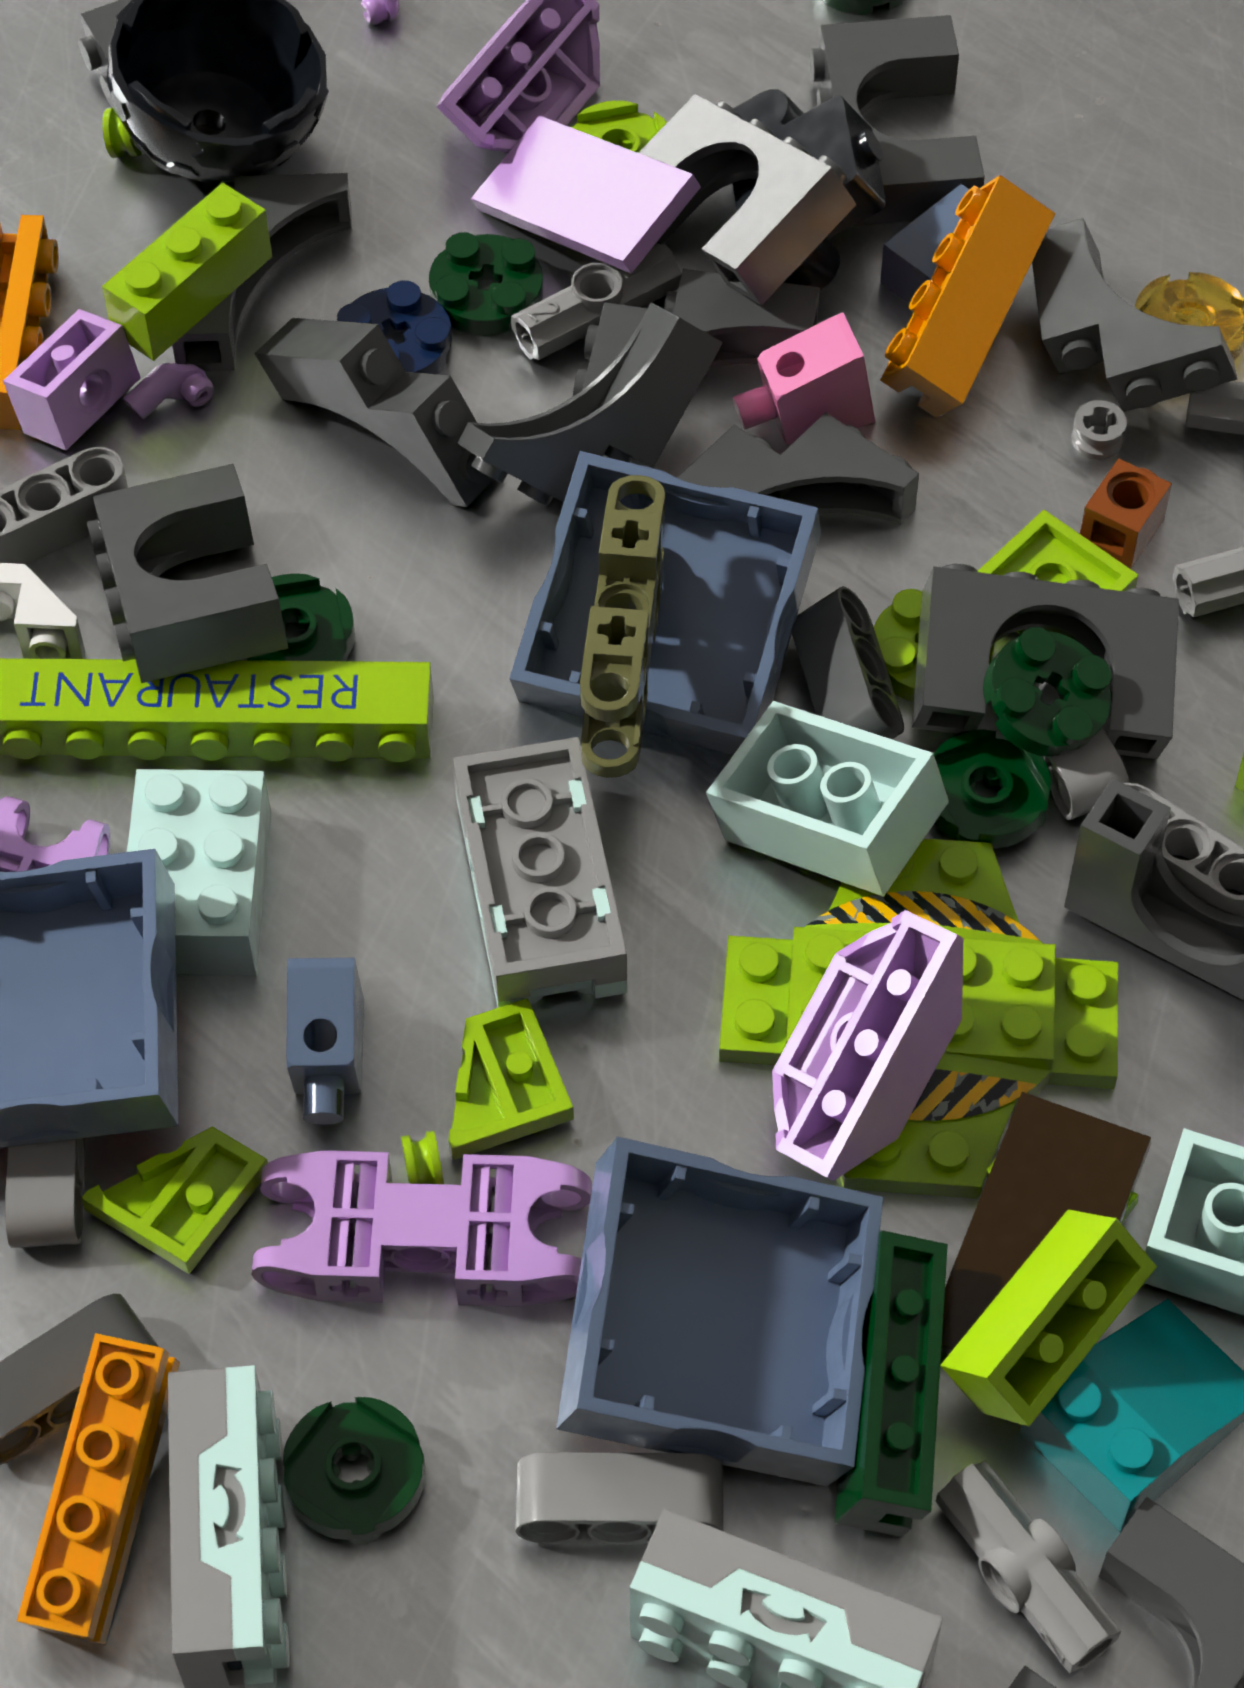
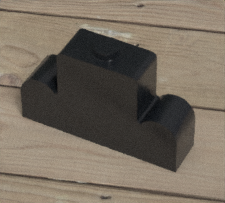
(830, 131)

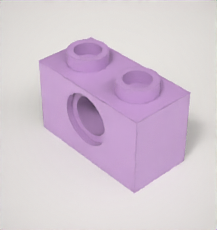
(72, 379)

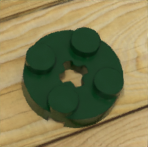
(481, 257)
(321, 613)
(1068, 667)
(1018, 805)
(358, 1508)

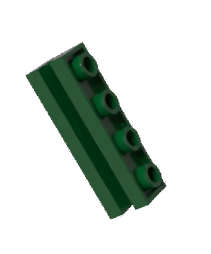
(899, 1390)

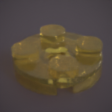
(1200, 298)

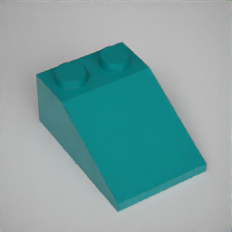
(1140, 1412)

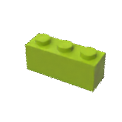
(188, 270)
(1048, 1316)

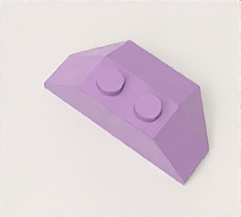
(532, 67)
(868, 1044)

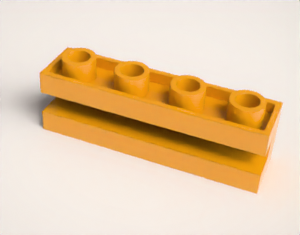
(967, 294)
(24, 299)
(98, 1490)

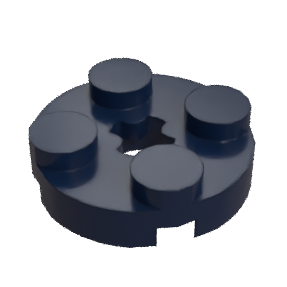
(409, 312)

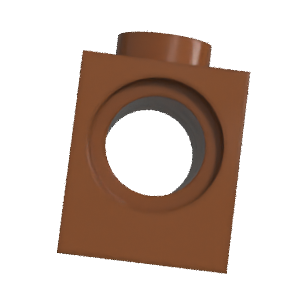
(1126, 511)

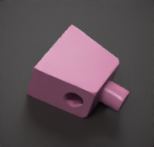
(806, 378)

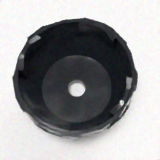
(221, 65)

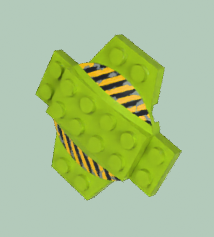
(1021, 1026)

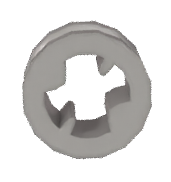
(1100, 414)

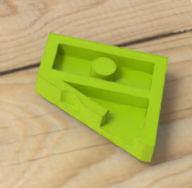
(505, 1081)
(181, 1197)

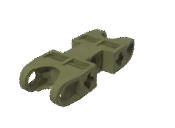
(622, 626)

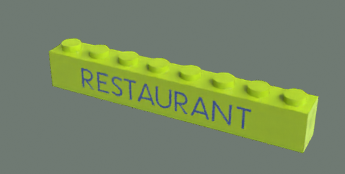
(217, 711)

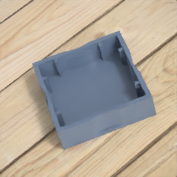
(724, 612)
(87, 999)
(721, 1313)

